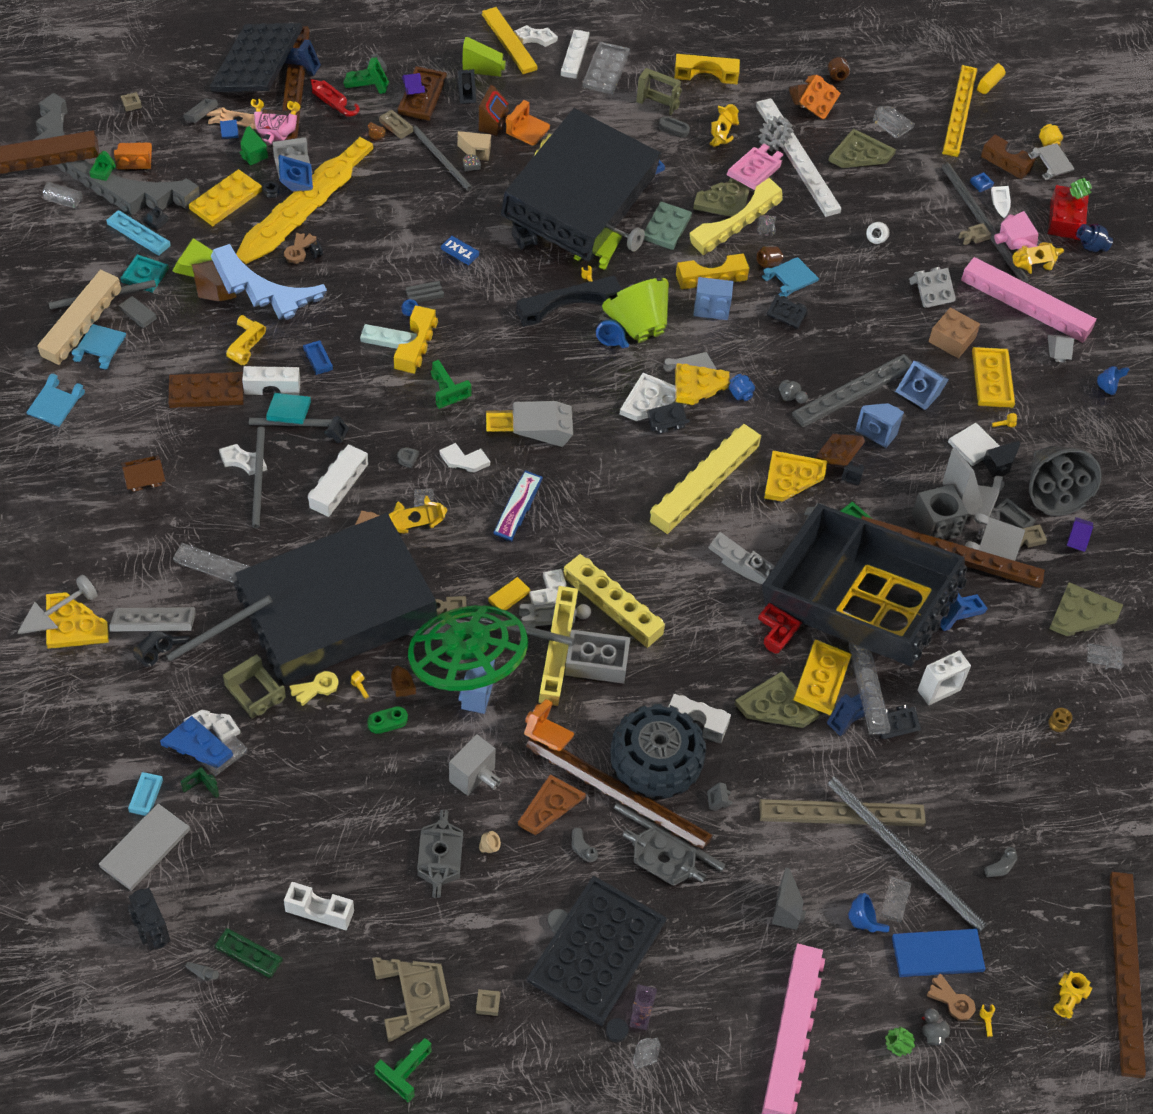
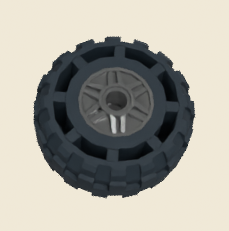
(658, 751)

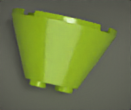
(641, 308)

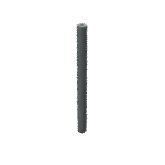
(307, 422)

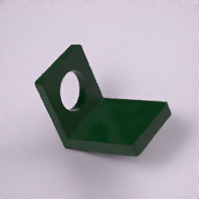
(201, 776)

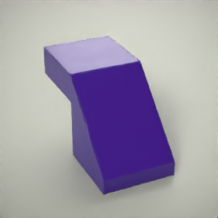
(413, 84)
(1080, 534)

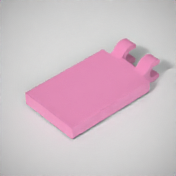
(755, 166)

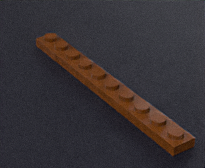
(295, 82)
(977, 559)
(621, 792)
(1127, 976)

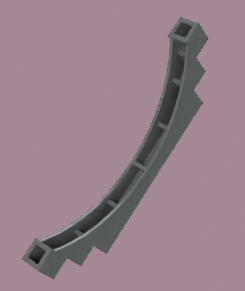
(123, 192)

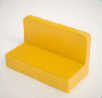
(499, 420)

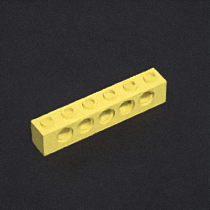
(576, 574)

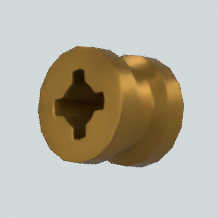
(1060, 714)

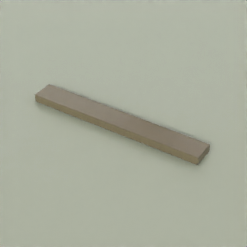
(839, 812)

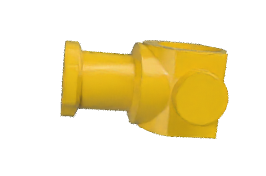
(1071, 994)

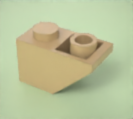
(475, 144)

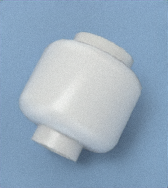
(872, 230)

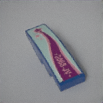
(518, 505)

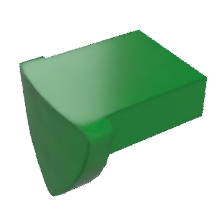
(102, 167)

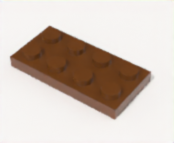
(423, 104)
(206, 389)

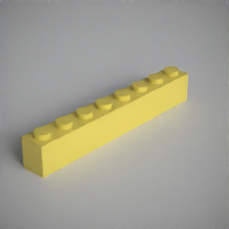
(704, 478)

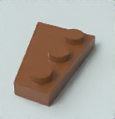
(549, 804)

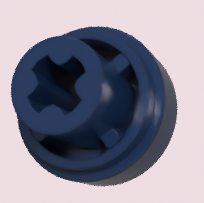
(1094, 237)

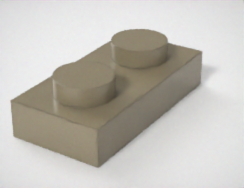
(396, 124)

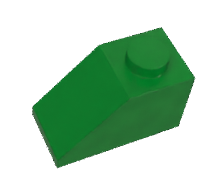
(253, 147)

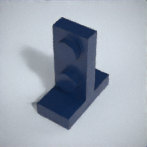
(304, 56)
(845, 713)

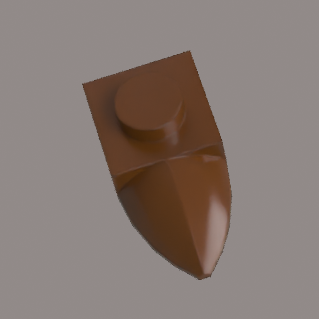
(402, 682)

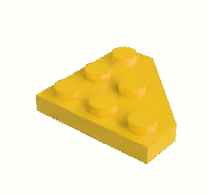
(698, 382)
(792, 474)
(75, 624)

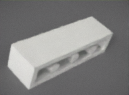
(338, 480)

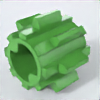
(1080, 188)
(900, 1041)

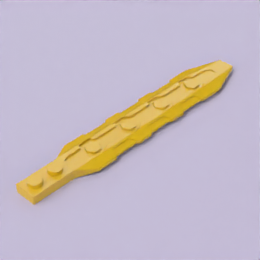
(300, 204)

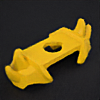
(728, 117)
(1026, 257)
(429, 513)

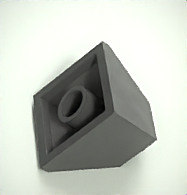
(789, 903)

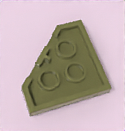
(861, 150)
(723, 199)
(1083, 611)
(775, 704)

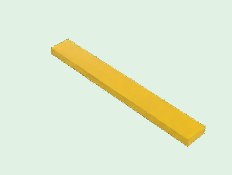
(959, 111)

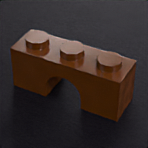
(1016, 164)

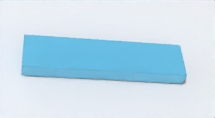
(138, 232)

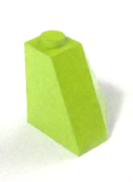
(482, 58)
(194, 253)

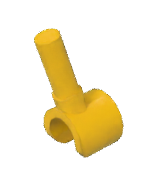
(587, 274)
(1010, 422)
(356, 680)
(987, 1017)

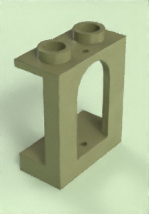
(645, 92)
(245, 671)

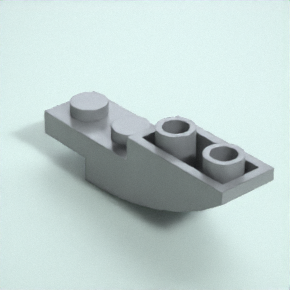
(739, 560)

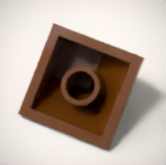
(209, 283)

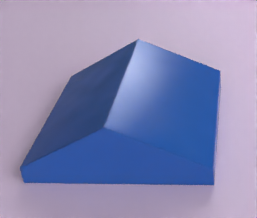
(295, 174)

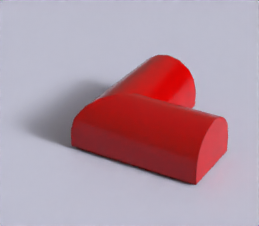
(782, 627)

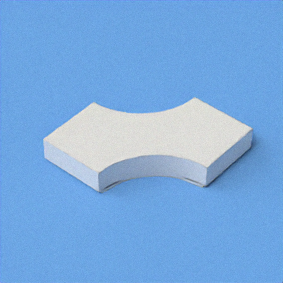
(542, 36)
(235, 456)

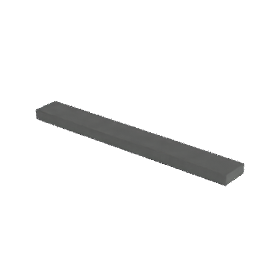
(852, 390)

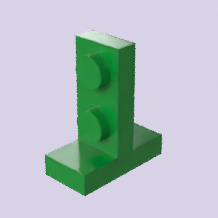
(372, 75)
(449, 391)
(403, 1069)

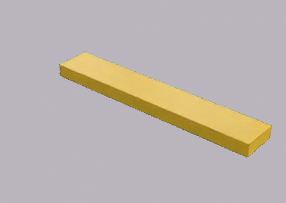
(509, 40)

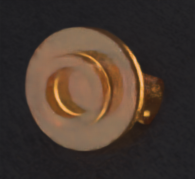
(376, 131)

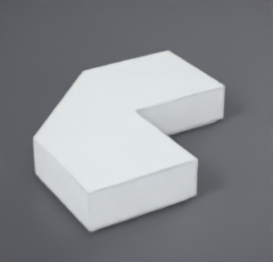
(472, 462)
(552, 580)
(221, 724)

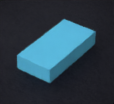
(145, 794)

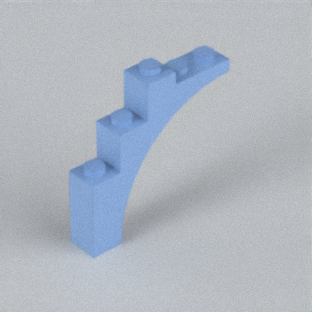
(261, 292)

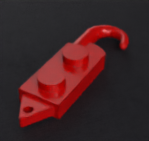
(332, 97)

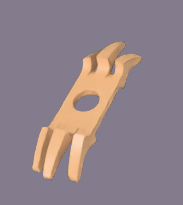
(222, 114)

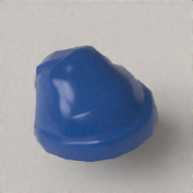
(611, 333)
(1109, 379)
(863, 915)

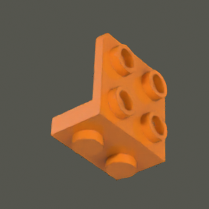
(819, 96)
(524, 126)
(133, 156)
(544, 730)

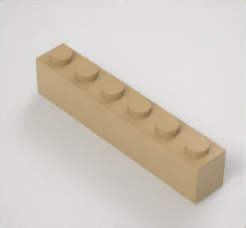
(79, 317)

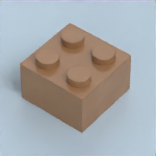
(954, 332)

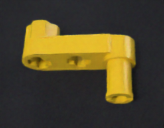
(240, 348)

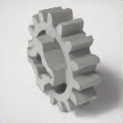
(776, 133)

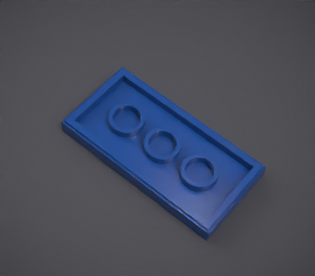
(938, 953)

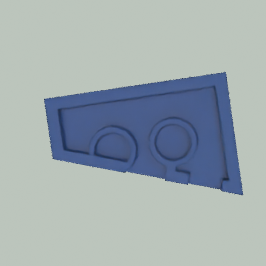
(198, 742)

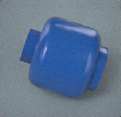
(741, 387)

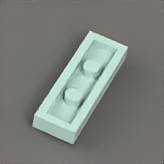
(385, 336)

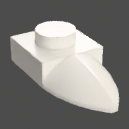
(1001, 199)

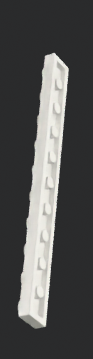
(803, 164)

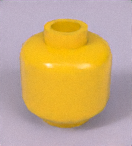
(1050, 135)

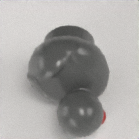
(792, 390)
(935, 1032)

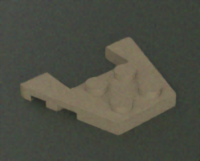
(422, 992)

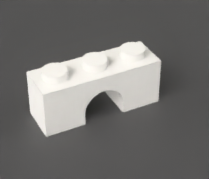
(284, 378)
(714, 720)
(304, 903)

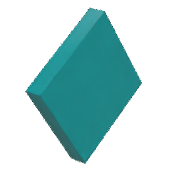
(143, 270)
(288, 408)

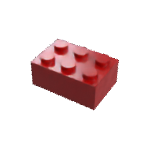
(1066, 213)

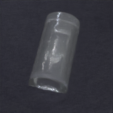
(61, 194)

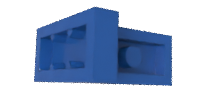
(963, 608)

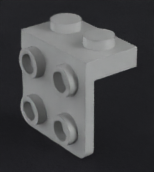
(291, 148)
(934, 286)

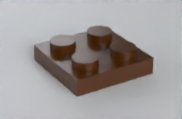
(840, 449)

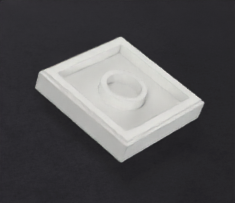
(972, 443)

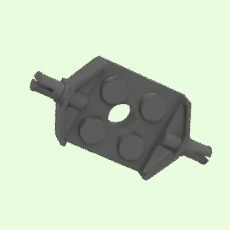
(652, 844)
(443, 867)

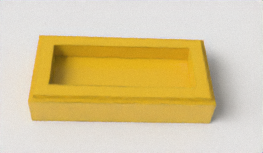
(509, 594)

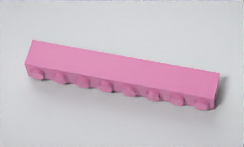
(1028, 299)
(792, 1032)

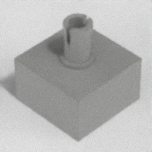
(474, 765)

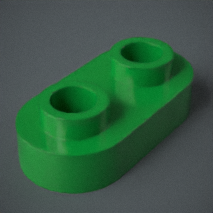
(388, 720)

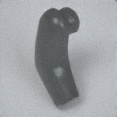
(581, 847)
(1004, 865)

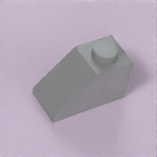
(1060, 347)

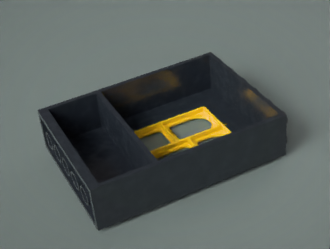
(831, 560)

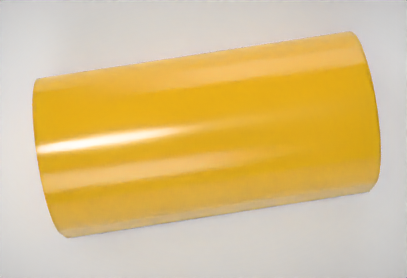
(991, 79)

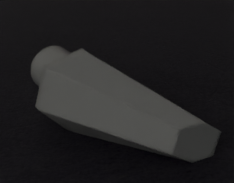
(203, 972)

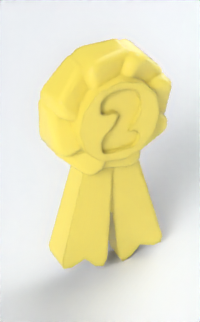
(324, 683)

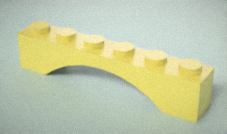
(710, 235)
(557, 651)

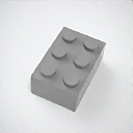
(597, 656)

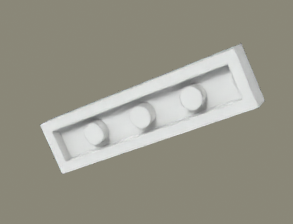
(575, 54)

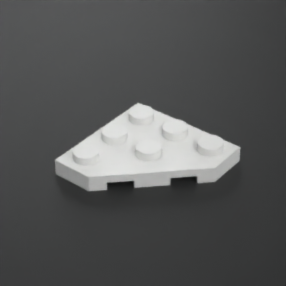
(647, 394)

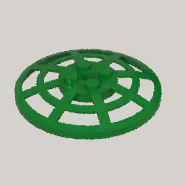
(477, 643)

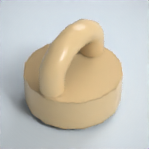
(489, 842)

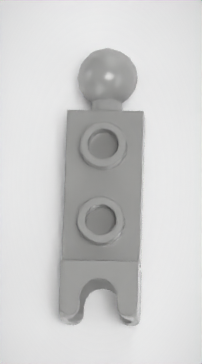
(540, 615)

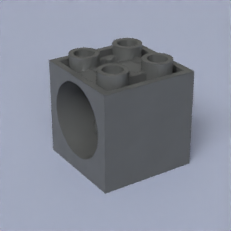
(940, 513)

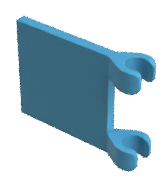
(792, 274)
(99, 342)
(54, 404)

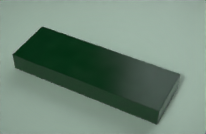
(248, 953)

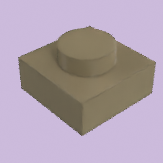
(131, 101)
(488, 1002)

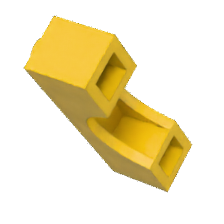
(724, 68)
(733, 269)
(409, 355)

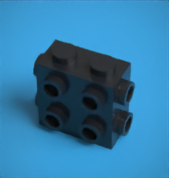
(148, 919)

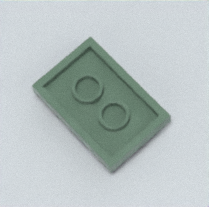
(667, 225)

